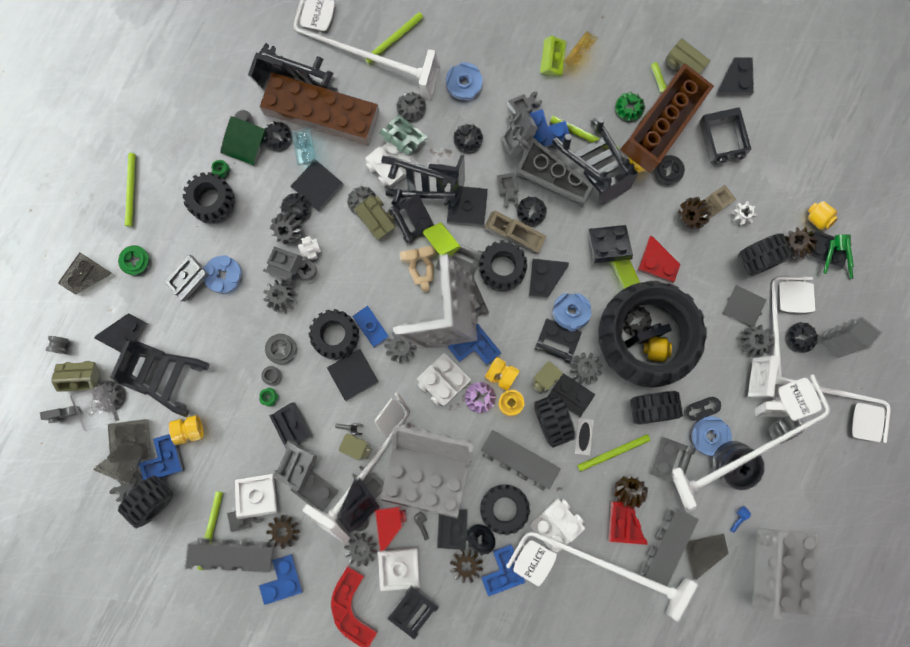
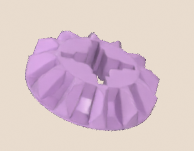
(489, 399)

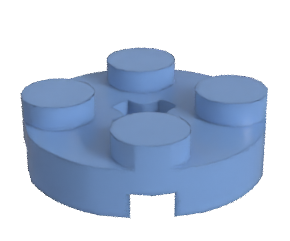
(466, 91)
(233, 275)
(573, 301)
(702, 427)

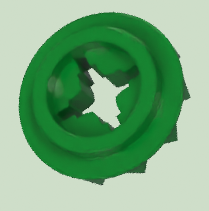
(627, 113)
(127, 255)

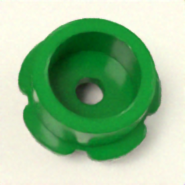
(217, 164)
(263, 397)

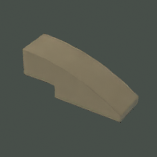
(514, 231)

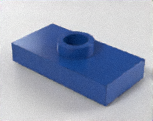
(370, 326)

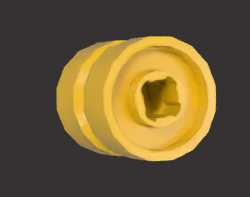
(502, 373)
(511, 403)
(189, 429)

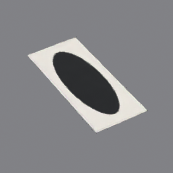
(584, 436)

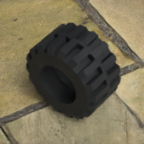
(198, 187)
(503, 250)
(765, 254)
(322, 323)
(656, 407)
(555, 420)
(145, 501)
(505, 527)

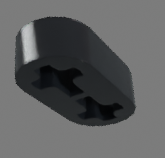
(704, 413)

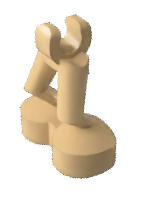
(425, 254)

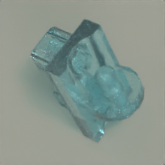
(303, 146)

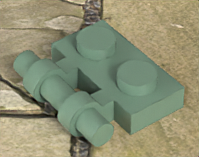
(405, 131)

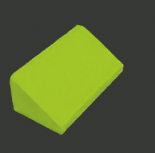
(553, 56)
(442, 239)
(625, 273)

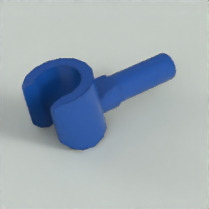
(744, 515)

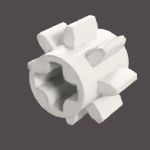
(739, 215)
(309, 248)

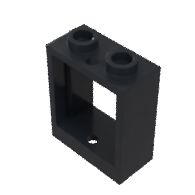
(724, 117)

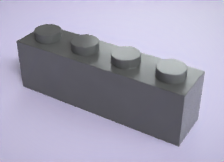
(850, 337)
(521, 460)
(669, 547)

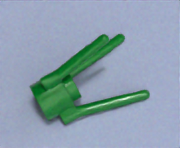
(843, 243)

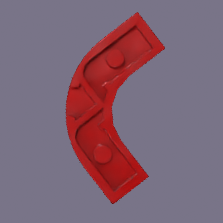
(342, 610)

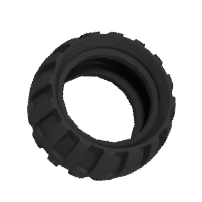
(685, 313)

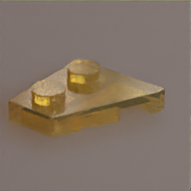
(580, 48)

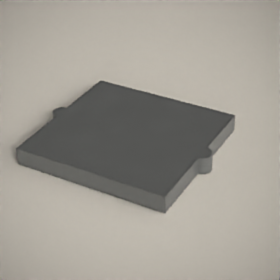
(744, 306)

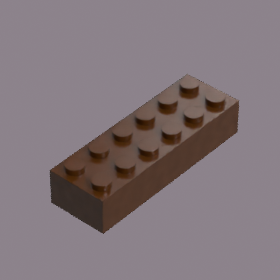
(319, 109)
(667, 118)

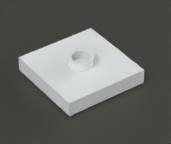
(255, 496)
(398, 569)

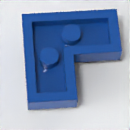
(545, 133)
(483, 347)
(167, 461)
(505, 577)
(287, 581)

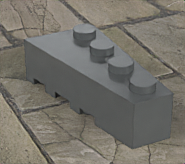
(552, 173)
(229, 555)

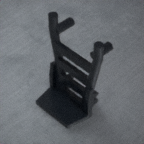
(268, 61)
(443, 173)
(609, 186)
(128, 359)

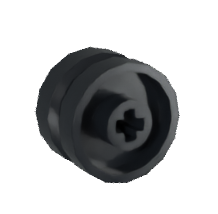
(744, 476)

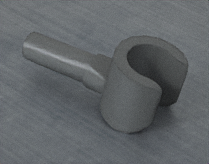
(351, 428)
(419, 519)

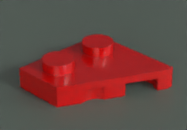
(658, 262)
(624, 525)

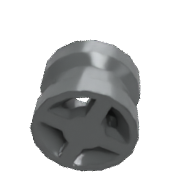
(308, 273)
(56, 344)

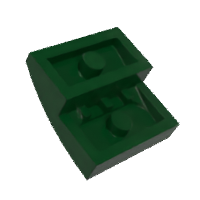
(242, 141)

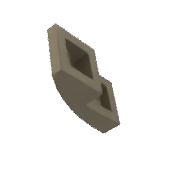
(719, 200)

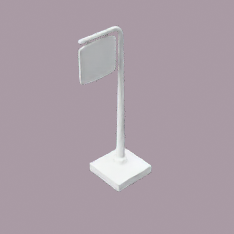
(794, 298)
(389, 417)
(867, 419)

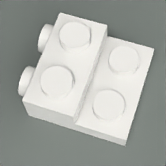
(374, 164)
(443, 380)
(558, 524)

